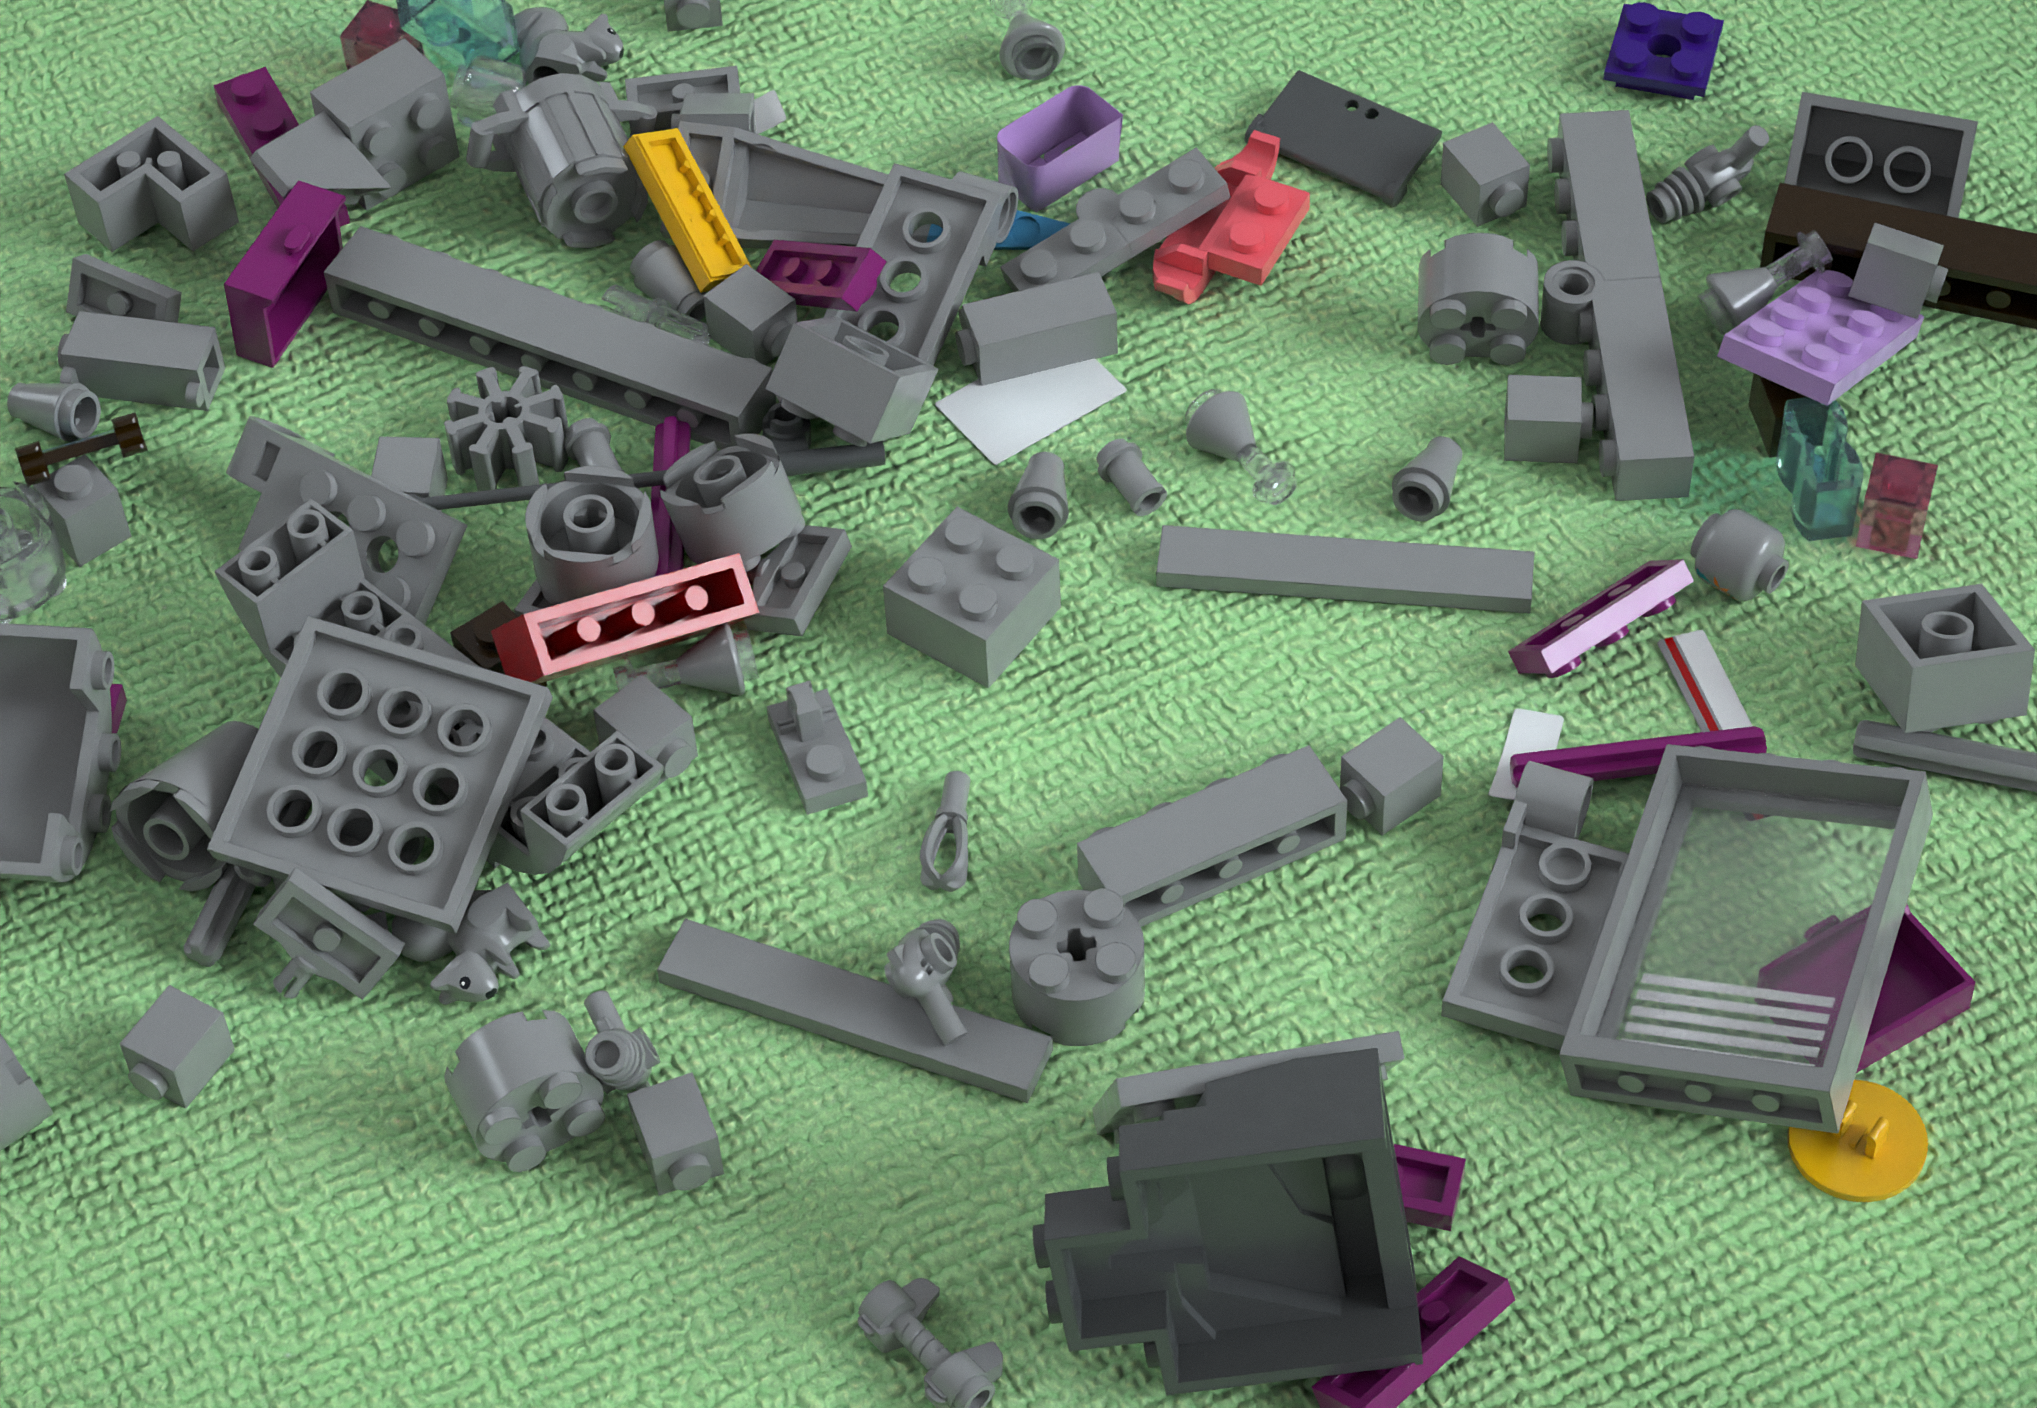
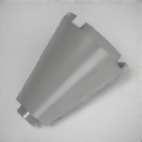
(176, 806)

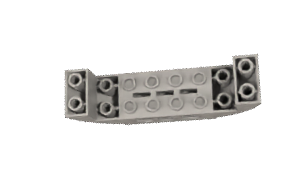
(315, 570)

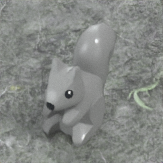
(552, 49)
(486, 936)

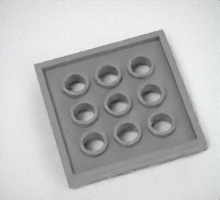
(461, 829)

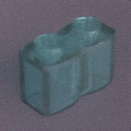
(1819, 469)

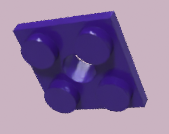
(1648, 32)

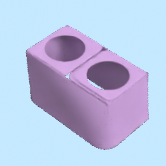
(1067, 119)

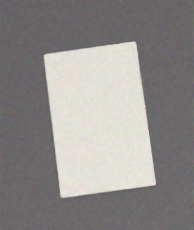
(1027, 408)

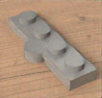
(1123, 225)

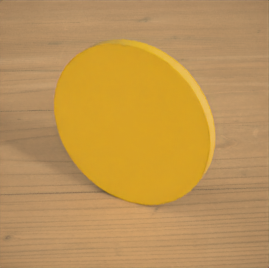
(1874, 1153)

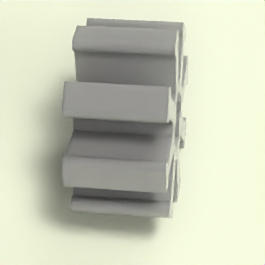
(507, 429)

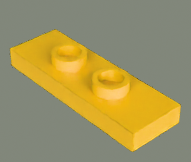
(686, 206)

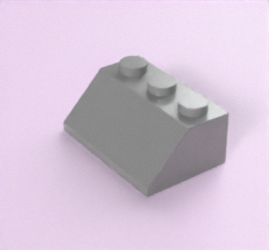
(1881, 153)

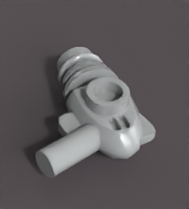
(1709, 177)
(920, 970)
(616, 1055)

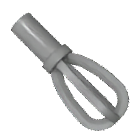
(949, 818)

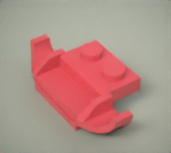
(1240, 234)

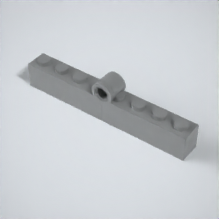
(1617, 306)

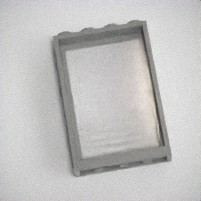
(1749, 937)

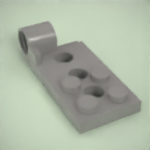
(973, 219)

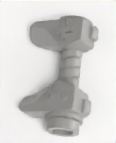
(893, 1320)

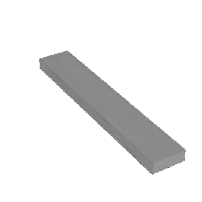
(1345, 569)
(851, 1010)

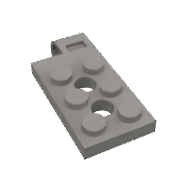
(294, 470)
(1536, 873)

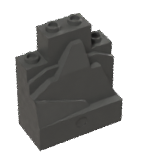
(1245, 1234)

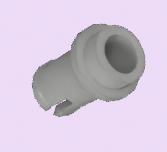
(589, 444)
(1122, 465)

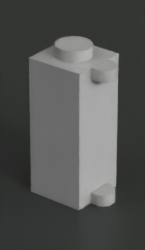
(1038, 329)
(142, 360)

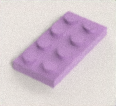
(1818, 338)

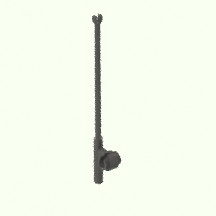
(786, 430)

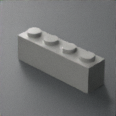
(1217, 836)

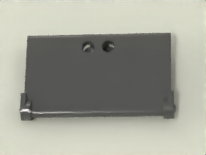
(1361, 147)

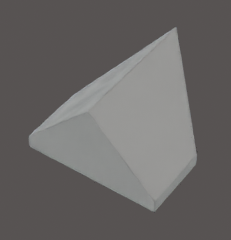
(319, 156)

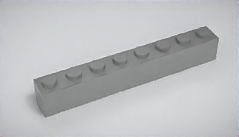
(570, 343)

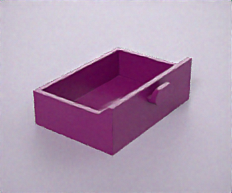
(284, 273)
(1918, 992)

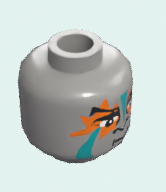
(1739, 555)

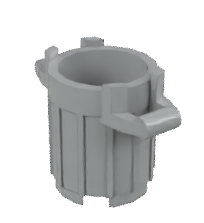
(568, 154)

